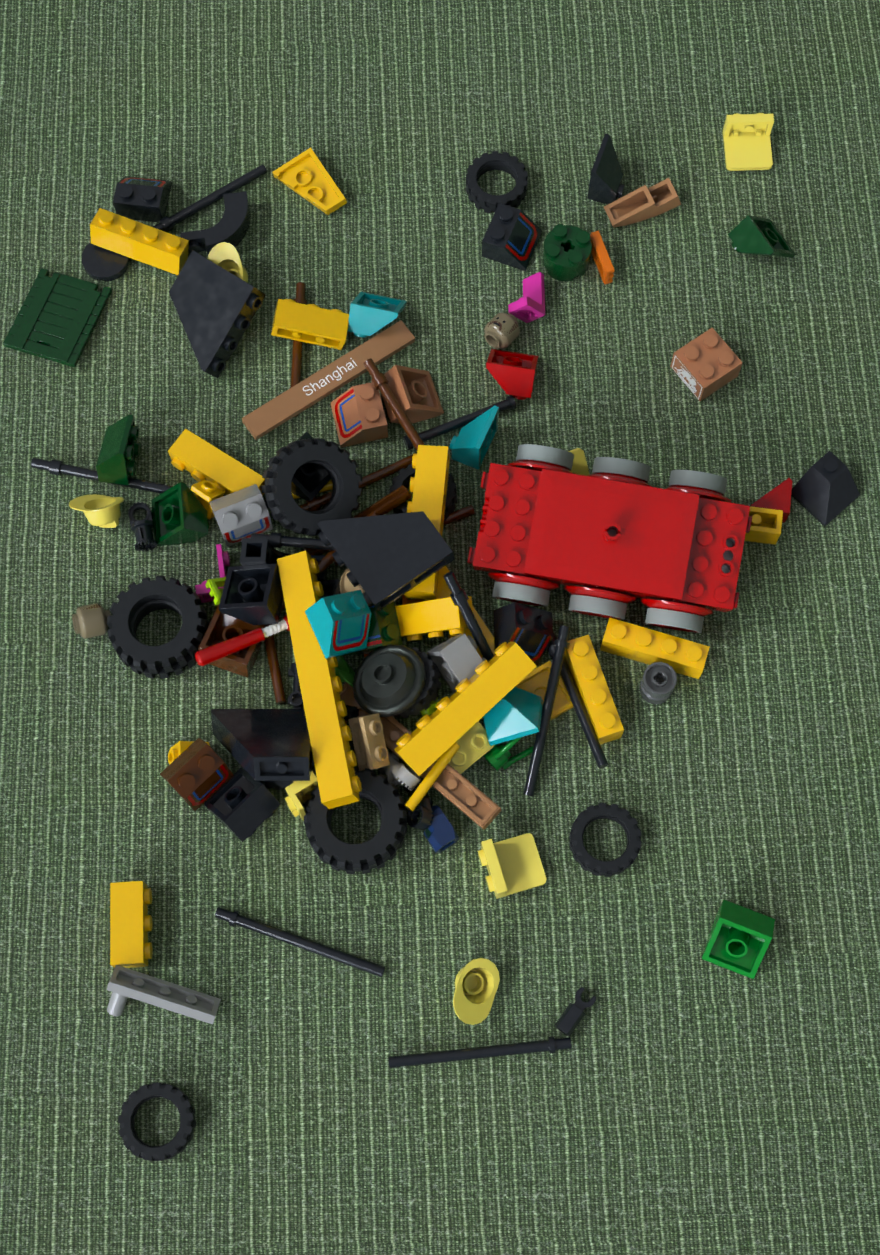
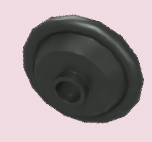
(389, 680)

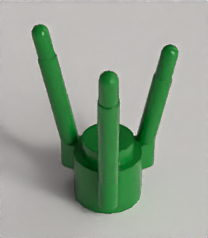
(499, 755)

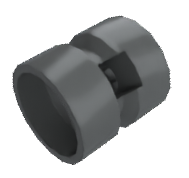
(658, 683)

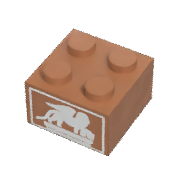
(706, 364)

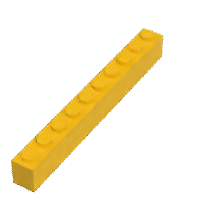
(319, 686)

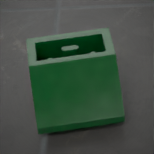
(118, 452)

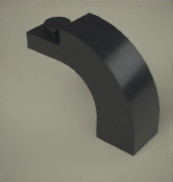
(230, 229)
(260, 551)

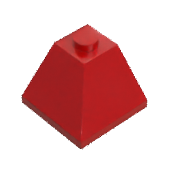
(513, 372)

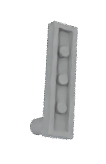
(160, 993)

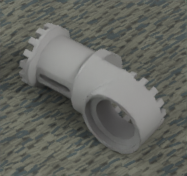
(399, 773)

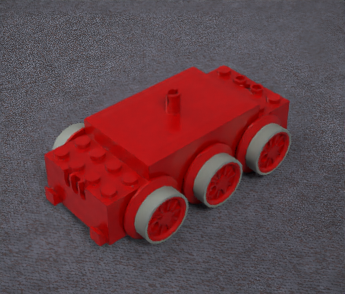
(610, 538)

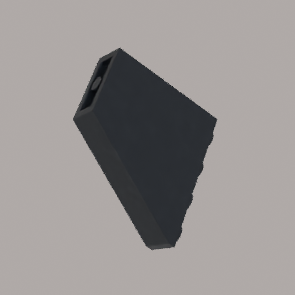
(213, 310)
(386, 553)
(266, 742)

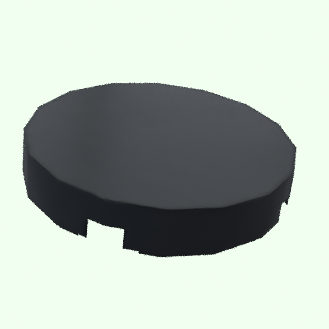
(103, 263)

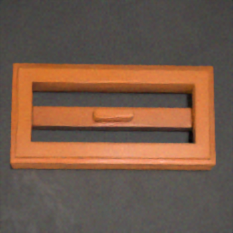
(601, 258)

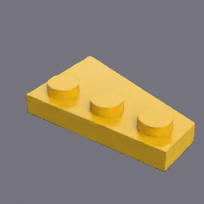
(311, 181)

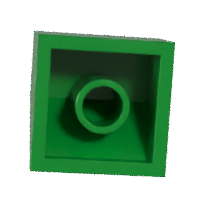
(739, 939)

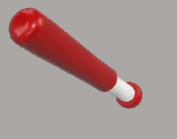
(238, 643)

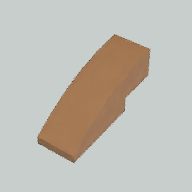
(643, 204)

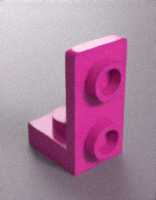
(532, 303)
(223, 562)

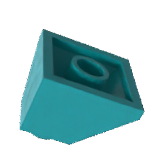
(372, 312)
(475, 439)
(513, 716)

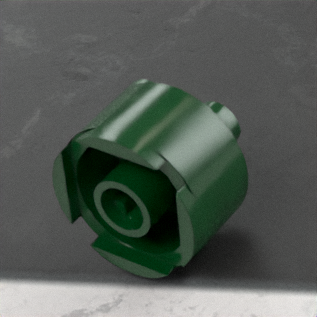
(566, 252)

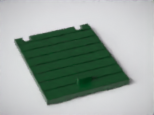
(57, 318)

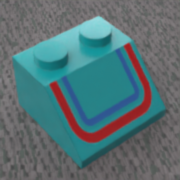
(340, 623)

